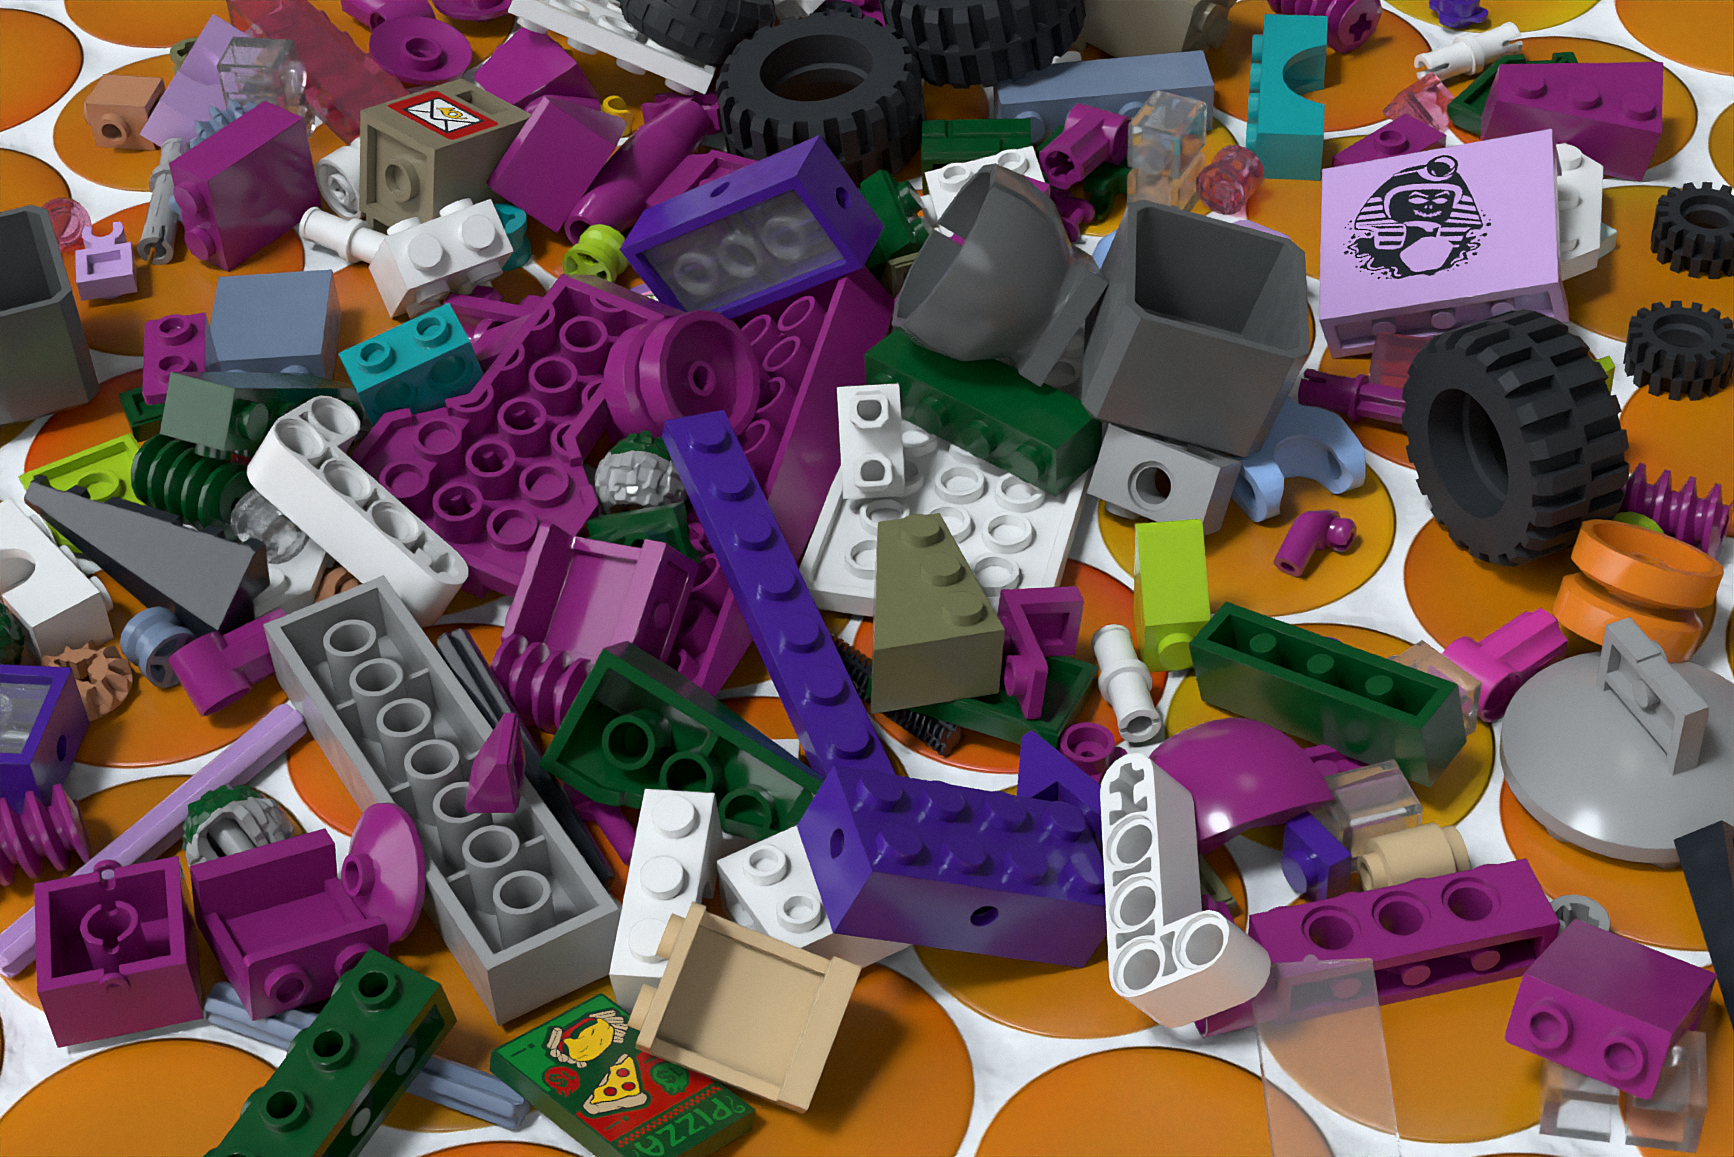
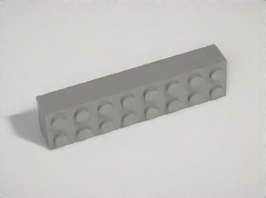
(403, 731)

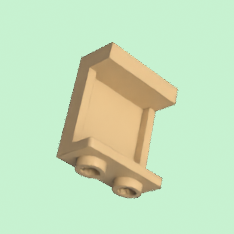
(743, 1007)

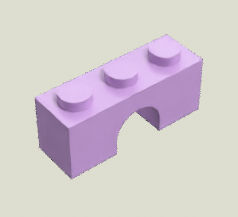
(192, 87)

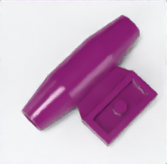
(650, 169)

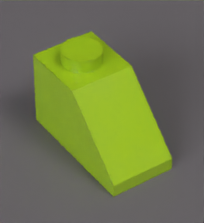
(1169, 592)

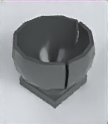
(1009, 286)

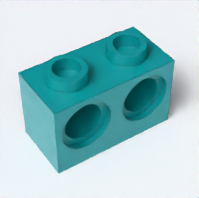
(413, 365)

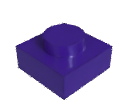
(1314, 859)

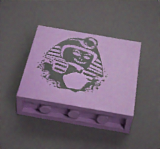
(1440, 240)

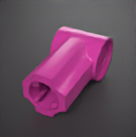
(1509, 658)

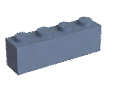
(1108, 84)

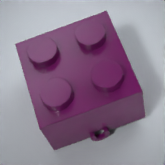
(117, 951)

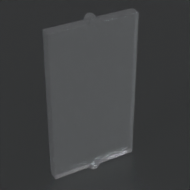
(1325, 1061)

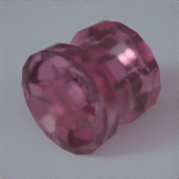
(1230, 179)

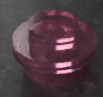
(68, 221)

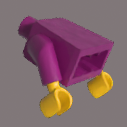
(539, 66)

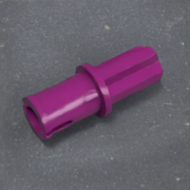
(1351, 396)

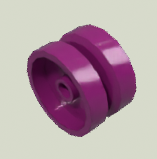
(681, 370)

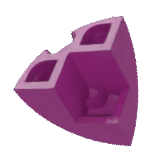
(1241, 777)

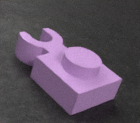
(105, 265)

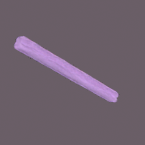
(164, 823)

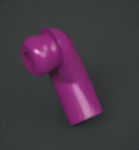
(1313, 532)

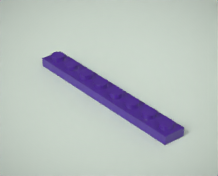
(773, 596)

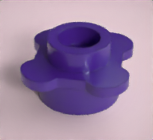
(1458, 13)

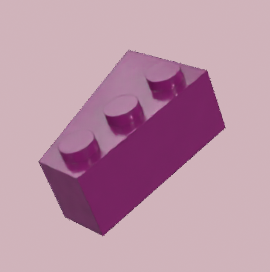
(1597, 107)

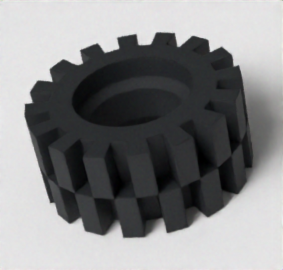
(1695, 230)
(1680, 350)

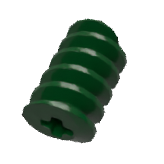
(189, 485)

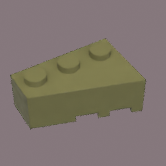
(930, 619)

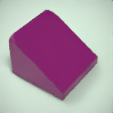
(498, 770)

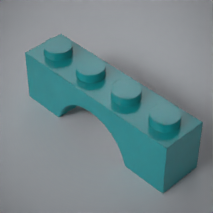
(1281, 124)

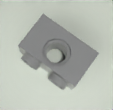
(1198, 477)

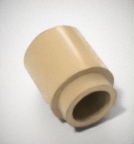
(1412, 854)

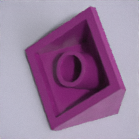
(556, 159)

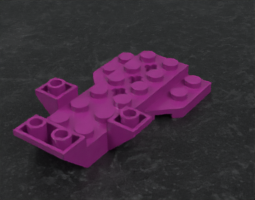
(517, 442)

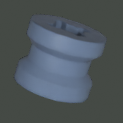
(151, 640)

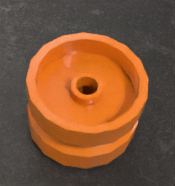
(1638, 577)

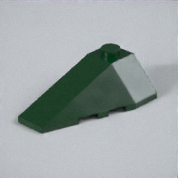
(658, 730)

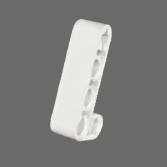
(348, 512)
(1161, 944)

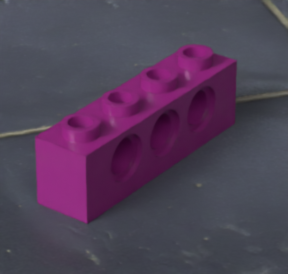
(1422, 932)

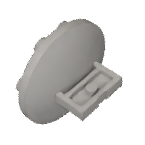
(1622, 748)

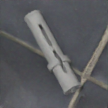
(161, 221)

